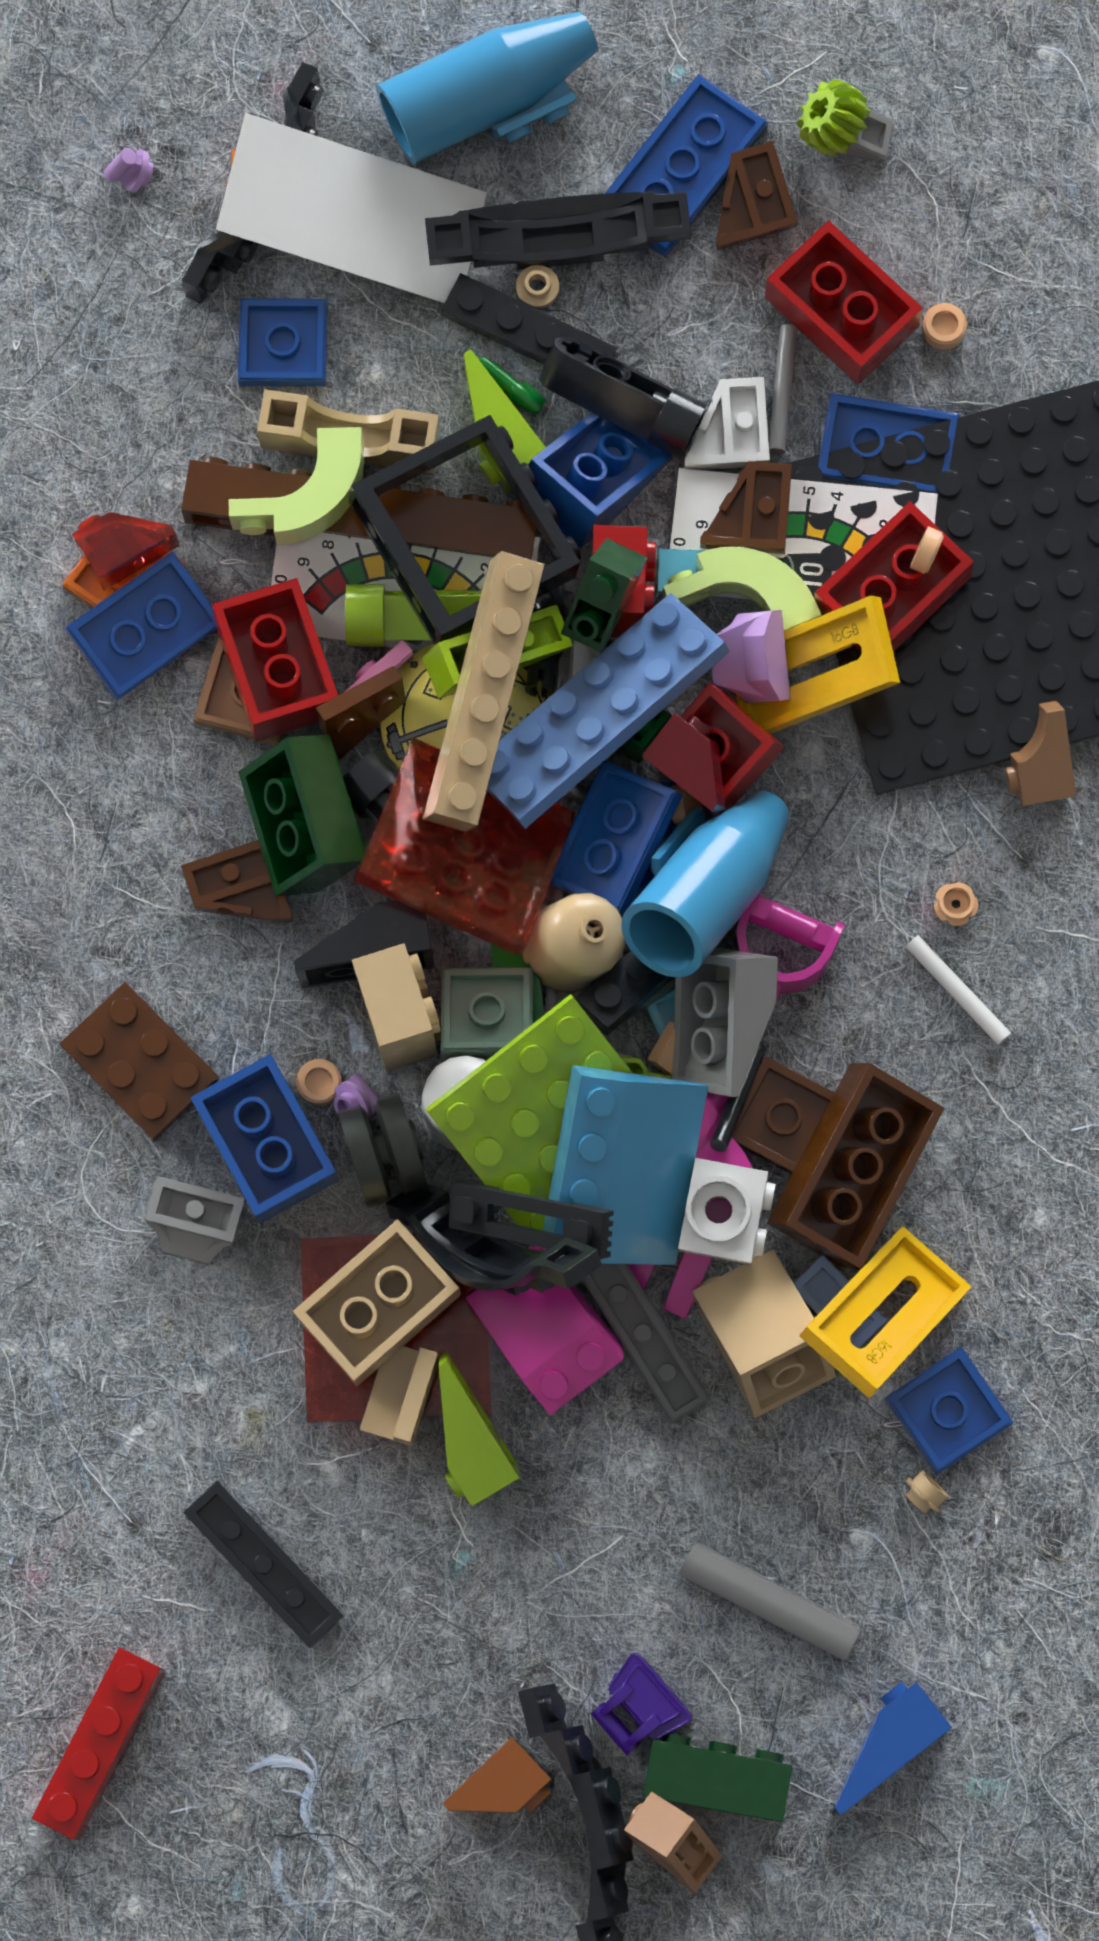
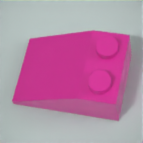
(549, 1339)

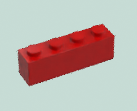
(98, 1744)

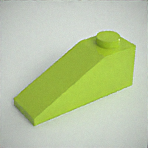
(489, 399)
(542, 641)
(474, 1449)

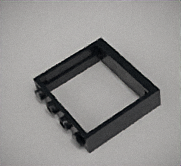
(398, 556)

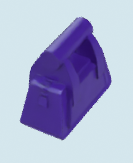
(645, 1700)

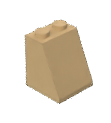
(757, 1328)

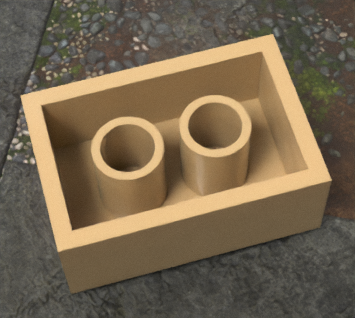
(398, 1006)
(377, 1302)

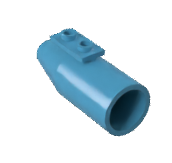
(486, 83)
(704, 883)

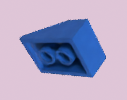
(594, 474)

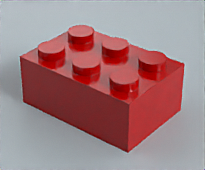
(843, 302)
(884, 571)
(274, 658)

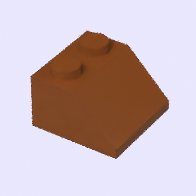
(502, 1784)

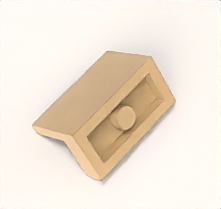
(400, 1395)

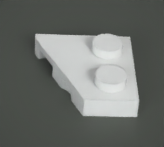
(732, 428)

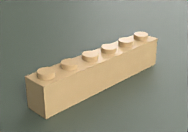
(483, 691)

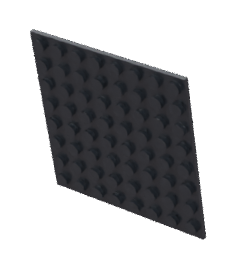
(1027, 618)

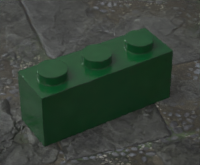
(718, 1778)

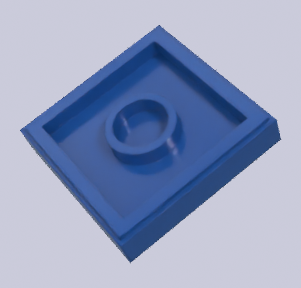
(282, 342)
(948, 1410)

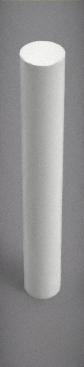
(958, 990)

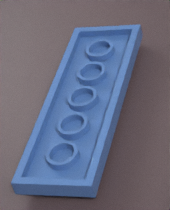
(601, 708)

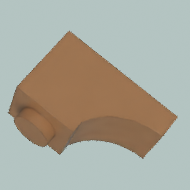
(1044, 765)
(673, 1841)

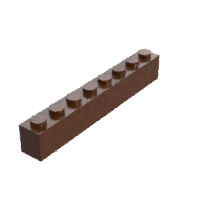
(421, 517)

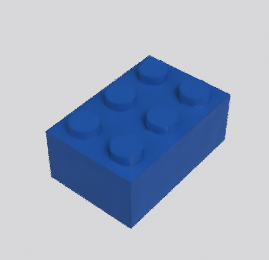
(265, 1138)

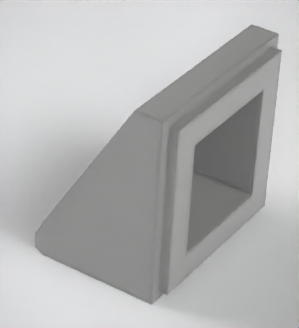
(874, 140)

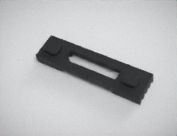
(474, 1212)

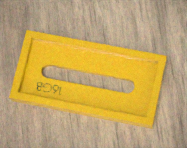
(874, 670)
(898, 1260)

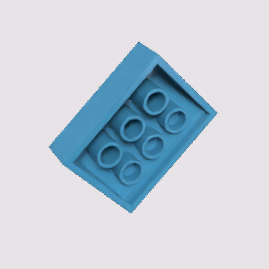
(632, 1151)

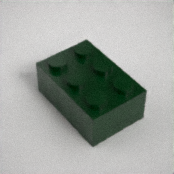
(302, 815)

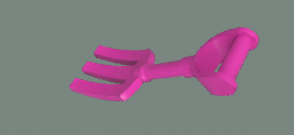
(804, 931)

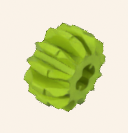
(833, 117)

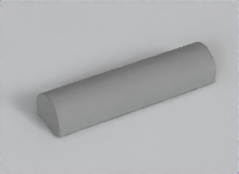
(770, 1600)

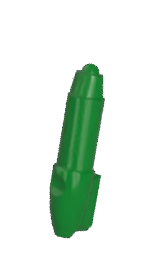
(520, 393)

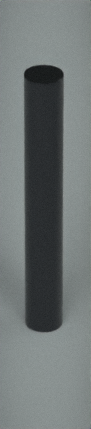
(735, 1105)

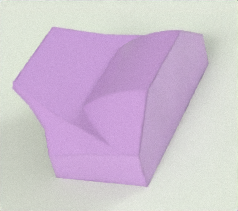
(756, 658)

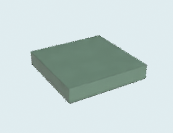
(484, 1009)

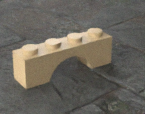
(291, 422)

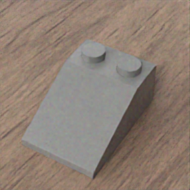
(722, 1018)

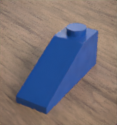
(894, 1738)

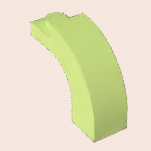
(317, 502)
(750, 575)

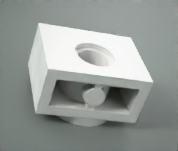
(738, 1236)

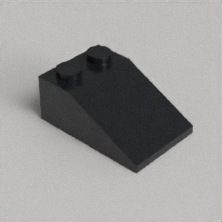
(372, 931)

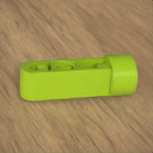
(386, 615)

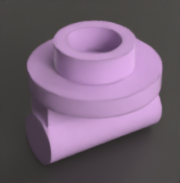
(130, 169)
(354, 1093)

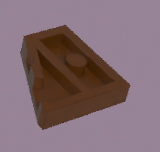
(754, 198)
(754, 510)
(360, 710)
(236, 885)

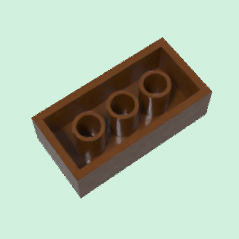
(855, 1165)

